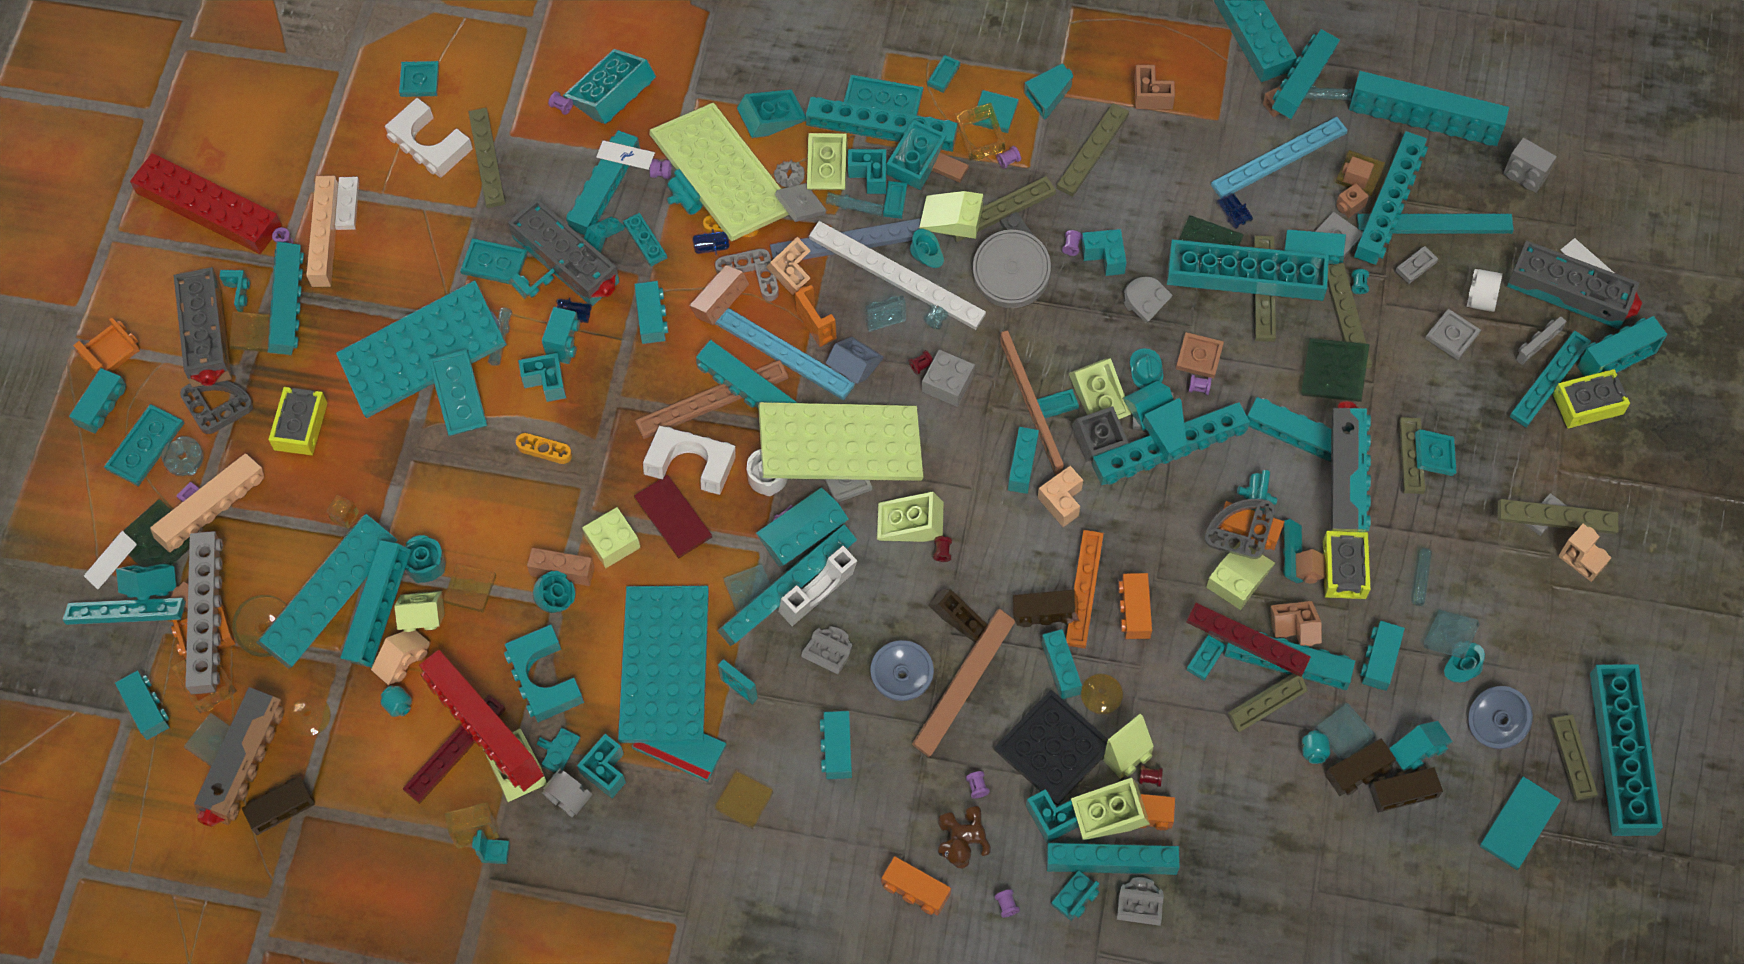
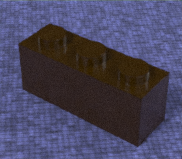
(1045, 608)
(1361, 768)
(1405, 789)
(277, 805)

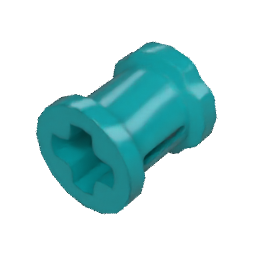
(1360, 281)

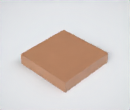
(1199, 355)

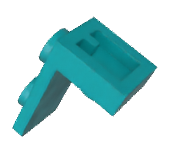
(596, 233)
(237, 279)
(521, 284)
(490, 850)

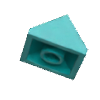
(1147, 400)

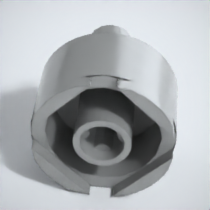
(567, 792)

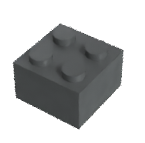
(1099, 432)

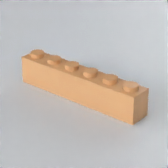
(322, 232)
(207, 503)

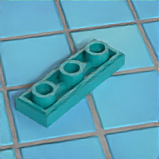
(649, 246)
(1292, 545)

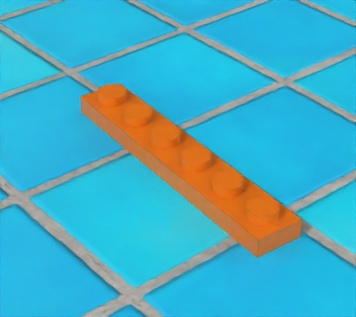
(1085, 587)

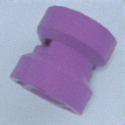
(660, 168)

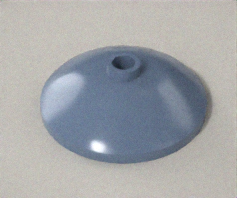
(903, 658)
(1490, 710)

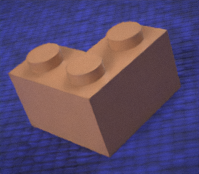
(1152, 93)
(1298, 620)

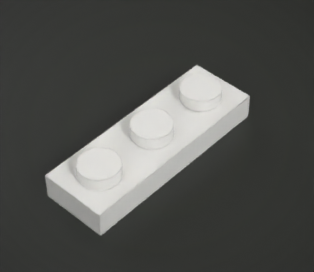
(347, 203)

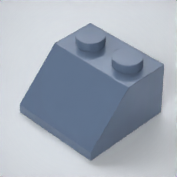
(853, 360)

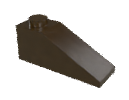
(958, 614)

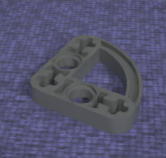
(207, 414)
(1246, 542)

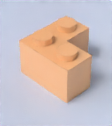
(786, 266)
(1059, 493)
(1583, 554)
(398, 654)

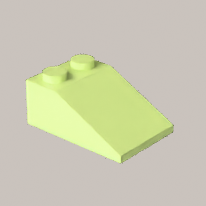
(827, 161)
(953, 213)
(1099, 388)
(911, 518)
(1239, 577)
(1129, 748)
(509, 791)
(1110, 810)

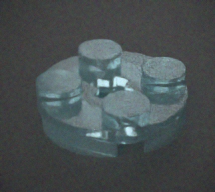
(185, 466)

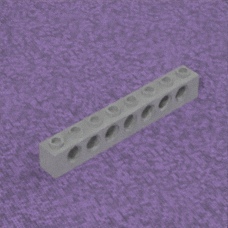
(198, 565)

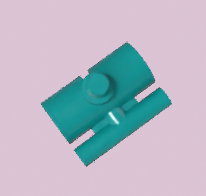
(684, 193)
(1258, 488)

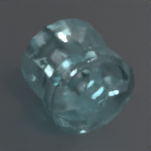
(936, 316)

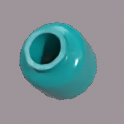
(396, 701)
(1315, 747)

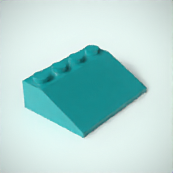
(611, 85)

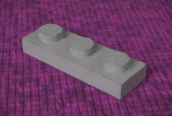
(1540, 339)

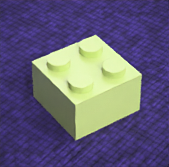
(611, 537)
(419, 611)

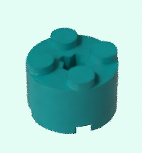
(425, 559)

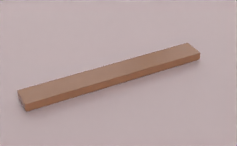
(1031, 402)
(702, 403)
(963, 683)

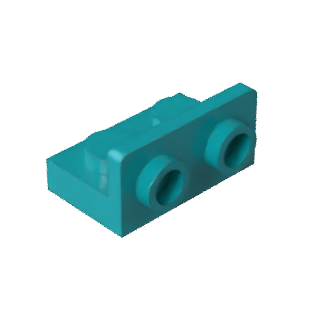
(1075, 895)

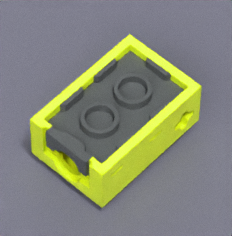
(1591, 398)
(298, 421)
(1346, 565)

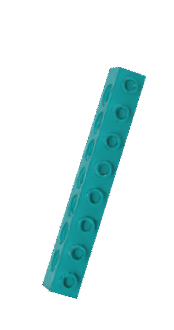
(871, 127)
(1390, 198)
(1232, 415)

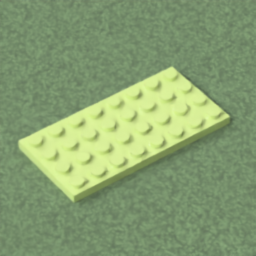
(721, 170)
(840, 441)

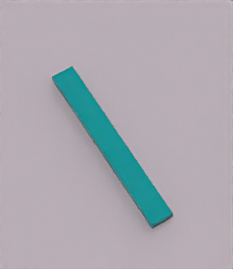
(1447, 223)

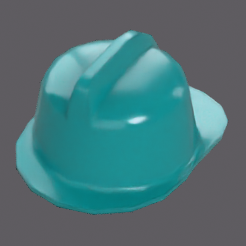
(926, 248)
(1146, 367)
(1465, 669)

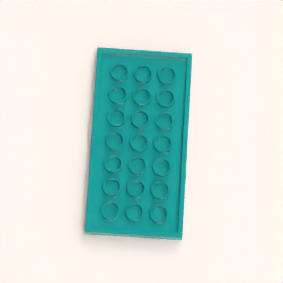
(396, 358)
(664, 664)

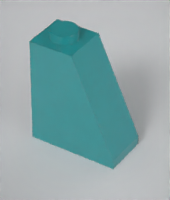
(1049, 89)
(1167, 429)

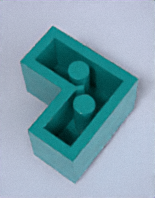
(869, 165)
(1106, 246)
(559, 334)
(544, 371)
(146, 581)
(1420, 743)
(599, 763)
(1051, 820)

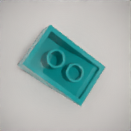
(770, 112)
(916, 154)

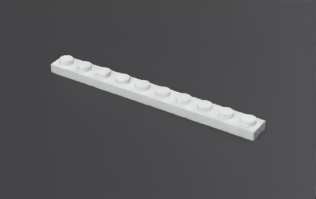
(897, 275)

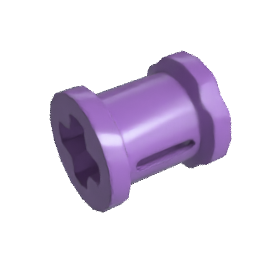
(560, 102)
(1008, 157)
(285, 235)
(1072, 242)
(1200, 385)
(977, 784)
(1007, 903)

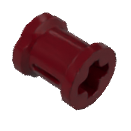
(920, 362)
(942, 549)
(1151, 776)

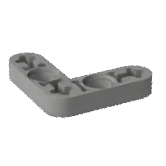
(758, 266)

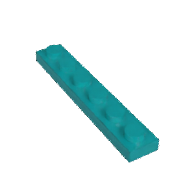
(1549, 379)
(124, 611)

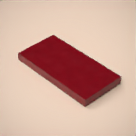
(673, 516)

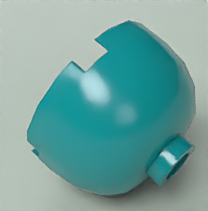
(553, 592)

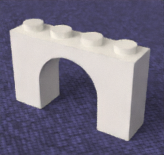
(436, 158)
(671, 443)
(801, 601)

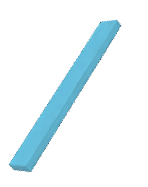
(1279, 157)
(786, 353)

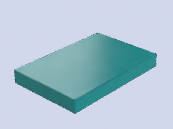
(493, 261)

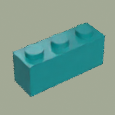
(1317, 243)
(651, 312)
(98, 401)
(1023, 460)
(1382, 655)
(1061, 664)
(143, 704)
(836, 745)

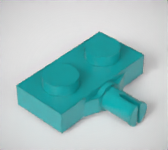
(559, 750)

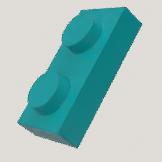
(1206, 658)

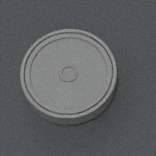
(1011, 268)

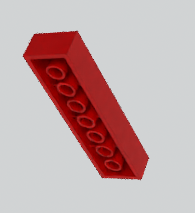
(205, 203)
(480, 721)

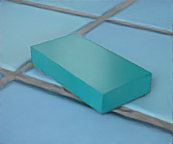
(943, 73)
(895, 199)
(1058, 403)

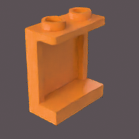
(822, 329)
(108, 348)
(179, 630)

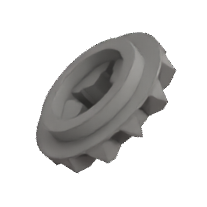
(794, 179)

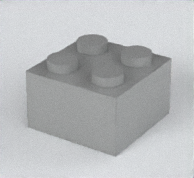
(1529, 165)
(948, 378)

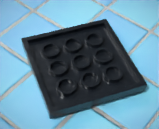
(1053, 747)

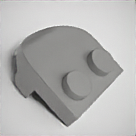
(1145, 297)
(828, 649)
(1140, 902)

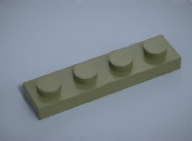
(1412, 477)
(1267, 702)
(1574, 757)

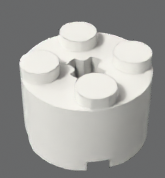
(1484, 290)
(762, 485)

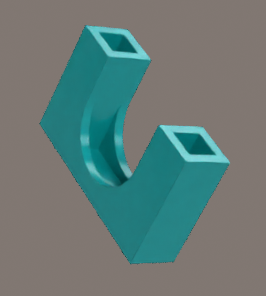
(543, 701)

